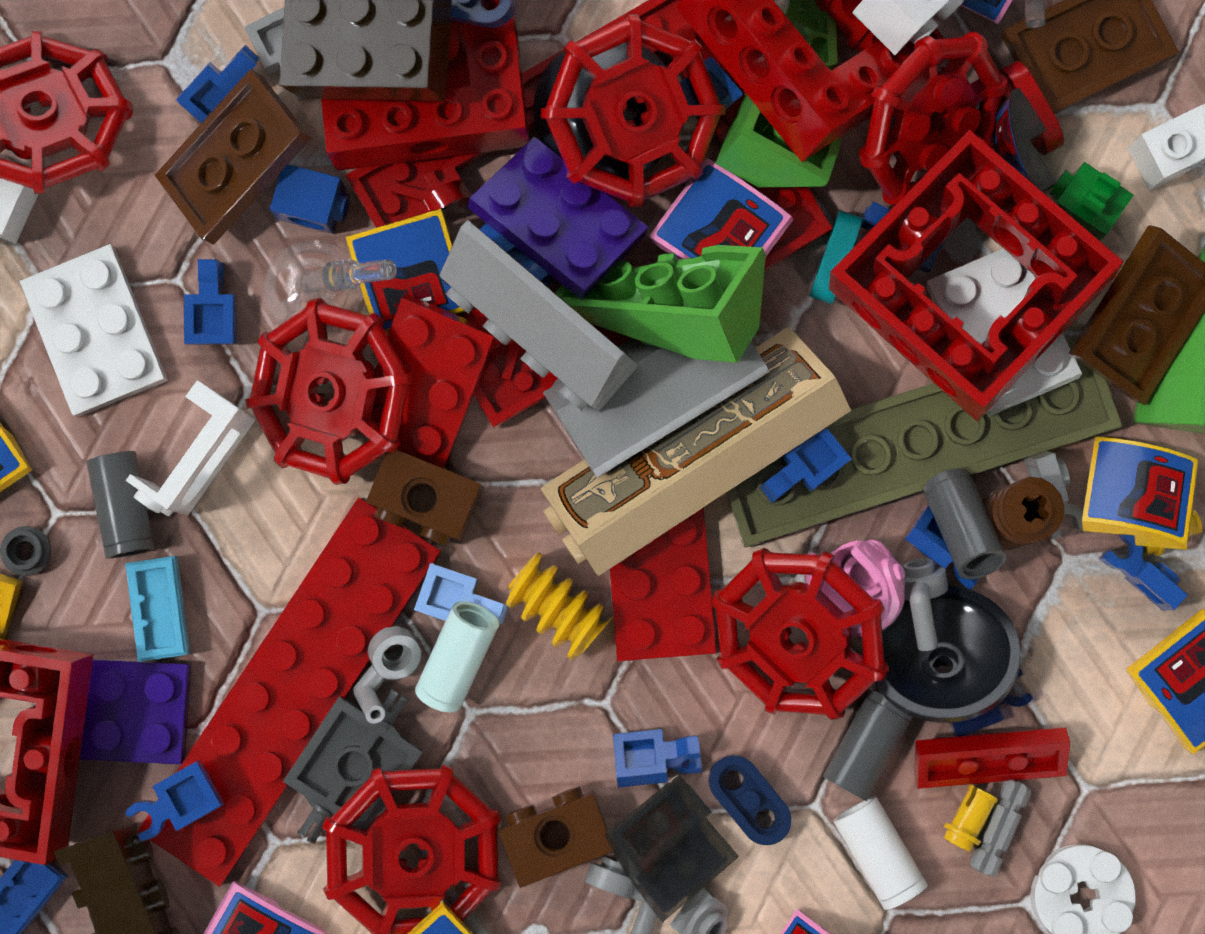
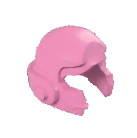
(876, 572)

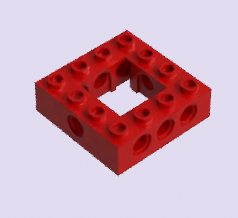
(787, 76)
(471, 120)
(1019, 217)
(44, 774)

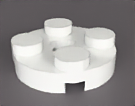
(1058, 879)

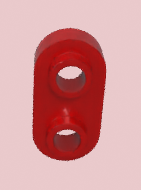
(1019, 76)

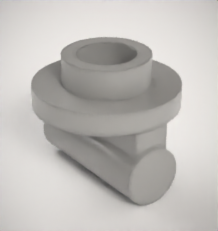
(701, 915)

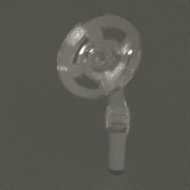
(338, 274)

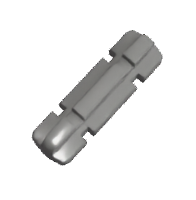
(1000, 827)

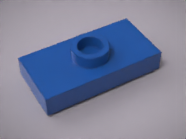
(25, 892)

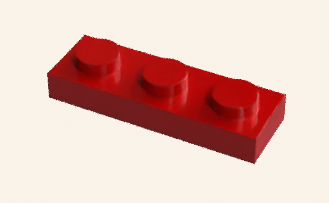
(991, 757)

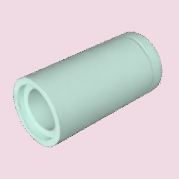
(456, 656)

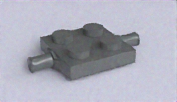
(342, 760)

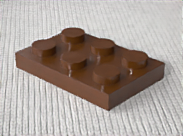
(1090, 47)
(232, 157)
(1144, 315)

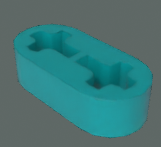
(838, 246)

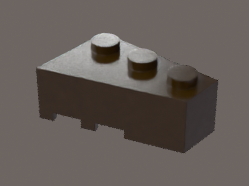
(118, 883)

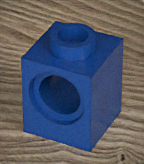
(310, 199)

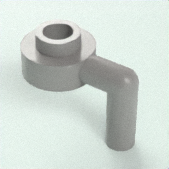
(923, 582)
(386, 666)
(613, 879)

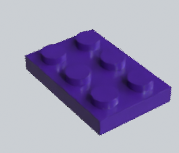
(559, 225)
(137, 712)

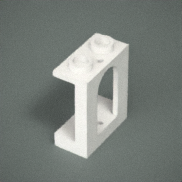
(201, 460)

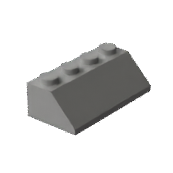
(535, 319)
(652, 402)

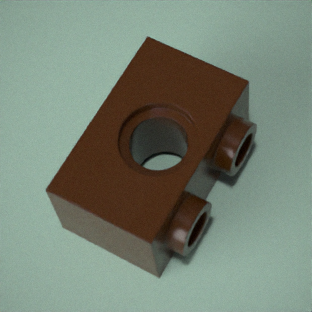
(402, 475)
(535, 859)

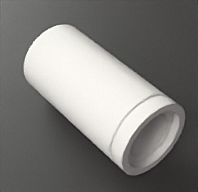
(880, 853)

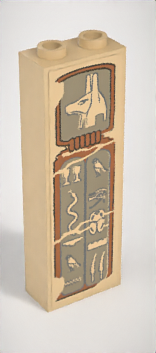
(698, 461)

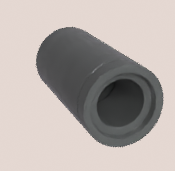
(120, 517)
(964, 524)
(867, 745)

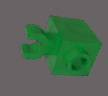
(1091, 198)

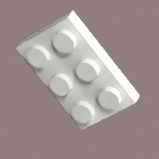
(978, 297)
(93, 331)

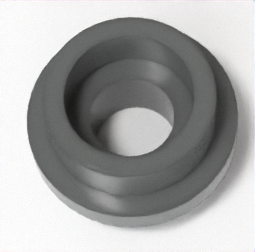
(11, 551)

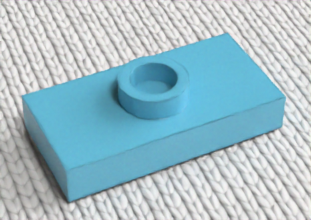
(157, 608)

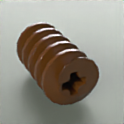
(1025, 512)

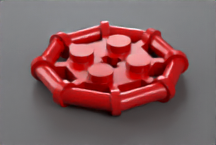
(915, 94)
(607, 100)
(66, 120)
(353, 391)
(813, 612)
(392, 833)

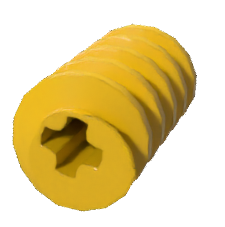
(556, 607)

